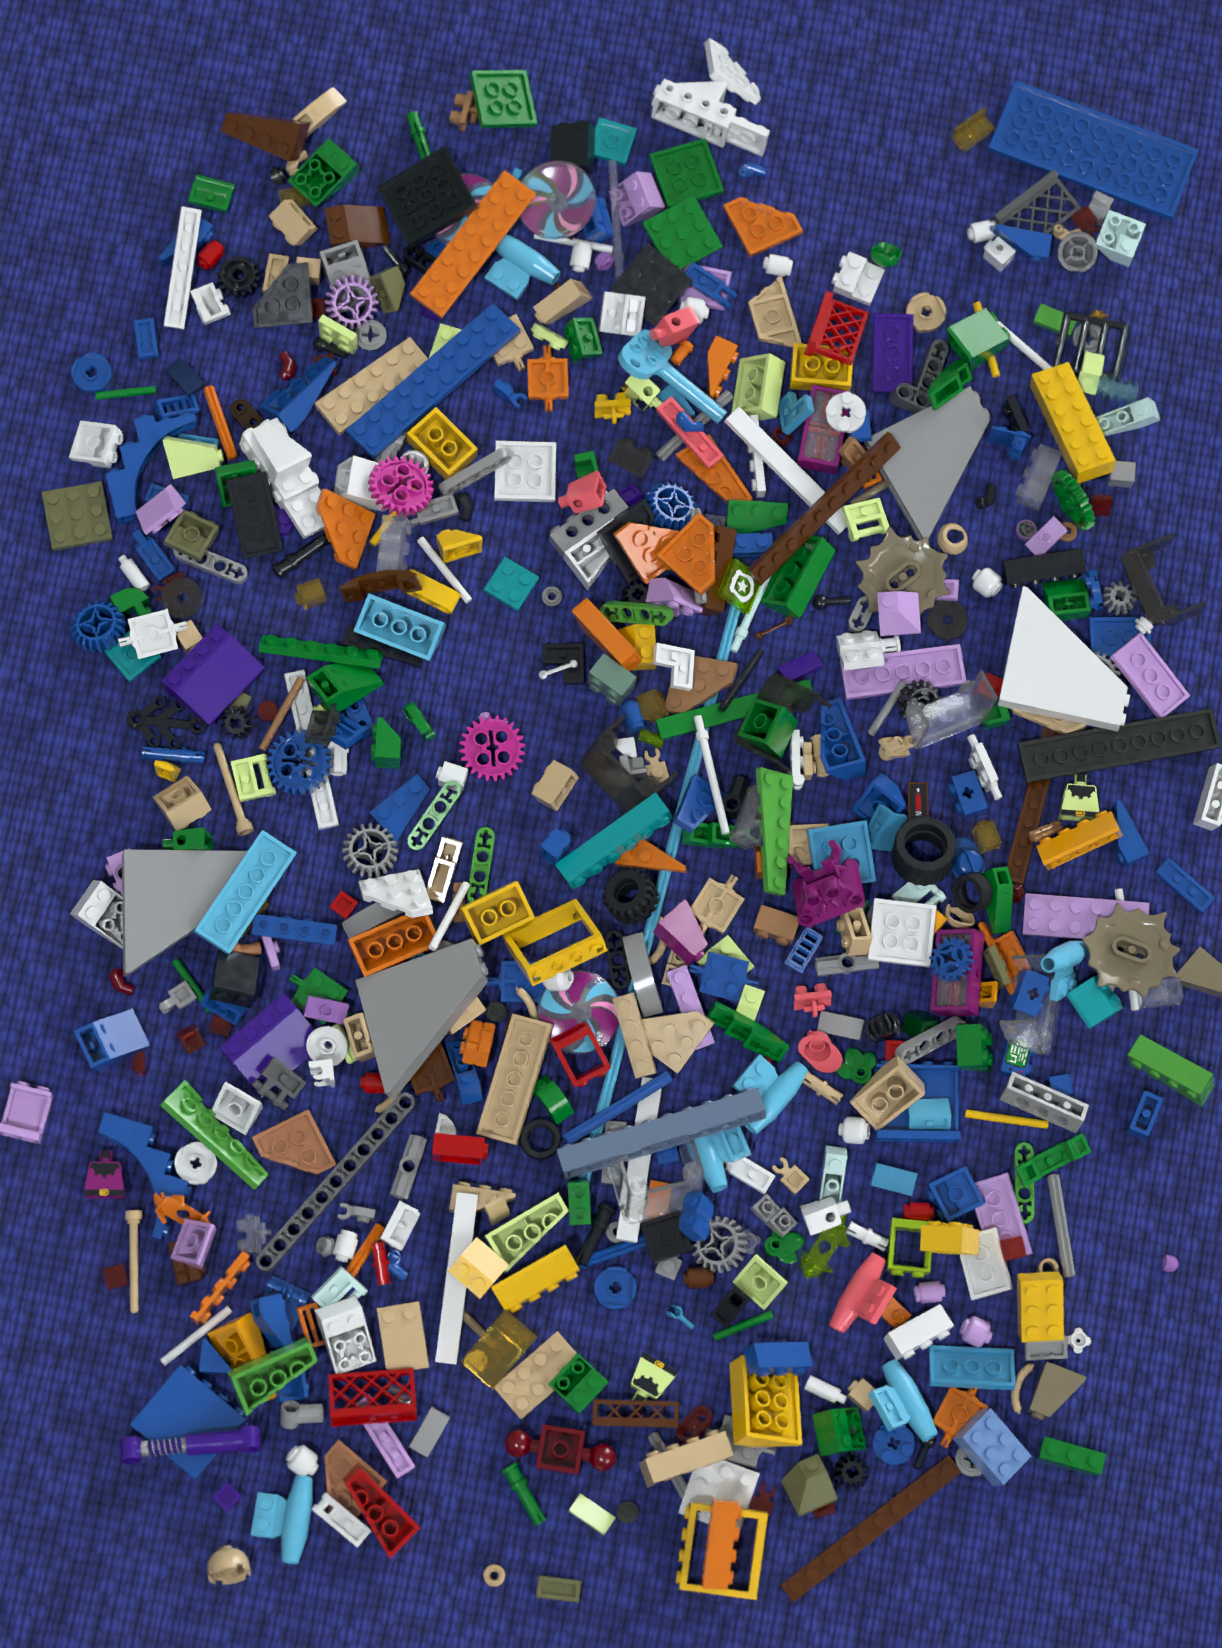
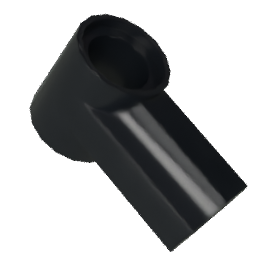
(735, 796)

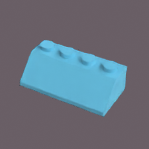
(399, 627)

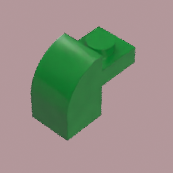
(131, 601)
(552, 1099)

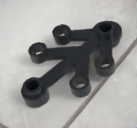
(162, 722)

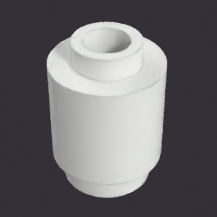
(980, 231)
(581, 257)
(777, 265)
(345, 1246)

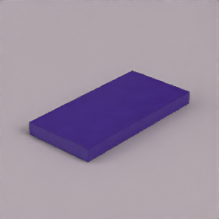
(892, 351)

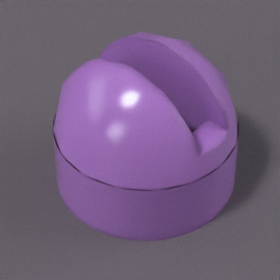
(1169, 1263)

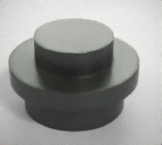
(277, 175)
(496, 1011)
(627, 1512)

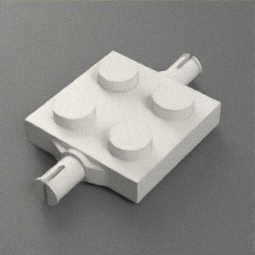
(152, 634)
(981, 763)

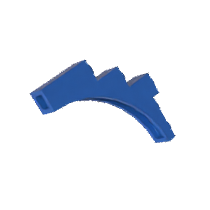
(135, 456)
(136, 1139)

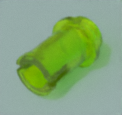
(650, 738)

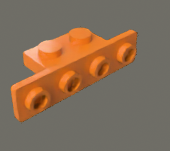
(1007, 947)

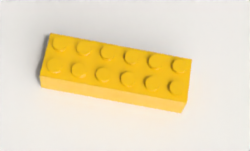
(1072, 423)

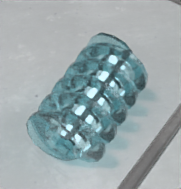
(1117, 389)

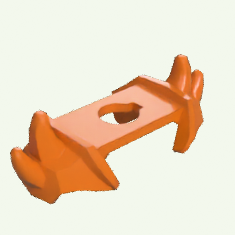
(169, 1206)

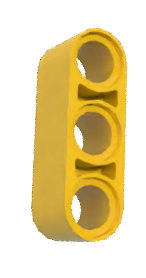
(436, 594)

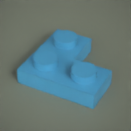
(794, 412)

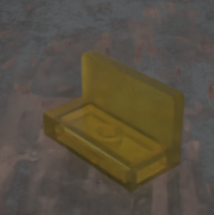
(972, 130)

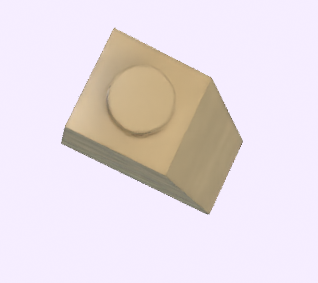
(562, 302)

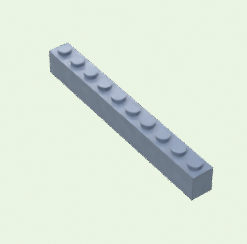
(661, 1133)

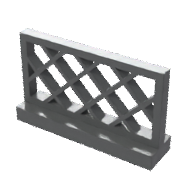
(1030, 195)

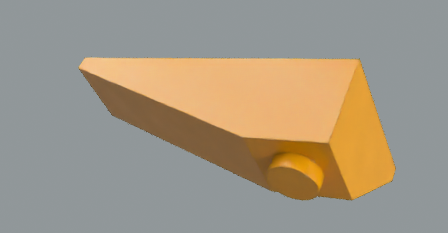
(239, 1341)

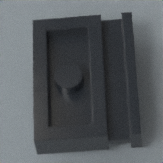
(1015, 417)

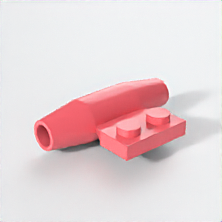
(863, 1296)

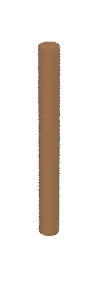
(281, 713)

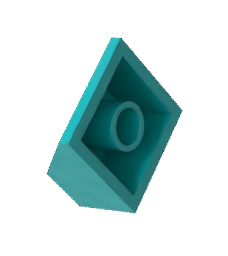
(1094, 1002)

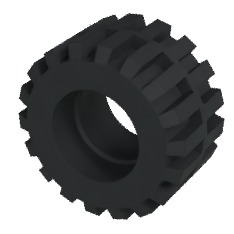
(620, 886)

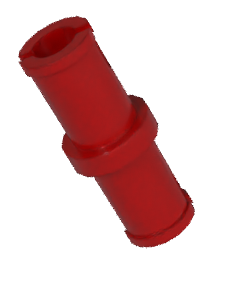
(380, 1263)

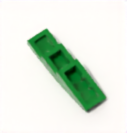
(748, 1031)

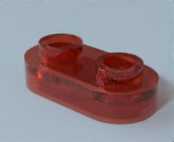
(692, 1423)

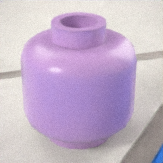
(975, 1331)

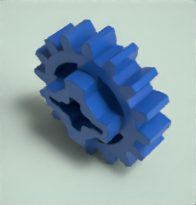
(947, 969)

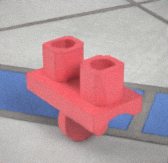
(812, 1001)

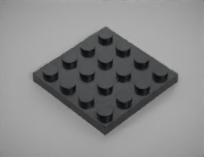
(427, 197)

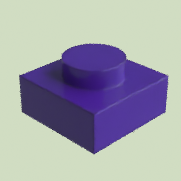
(227, 1497)

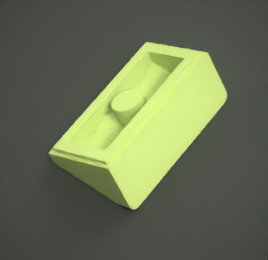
(591, 1514)

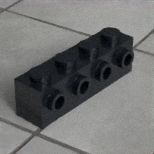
(1043, 566)

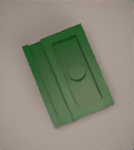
(211, 193)

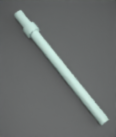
(741, 632)

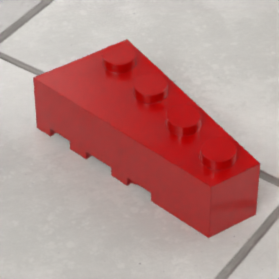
(384, 1515)

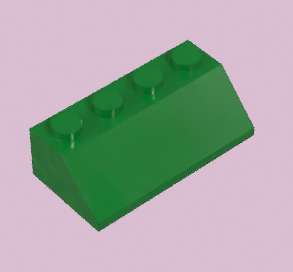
(797, 578)

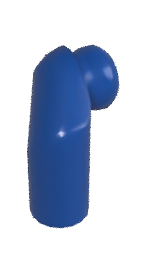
(394, 1265)

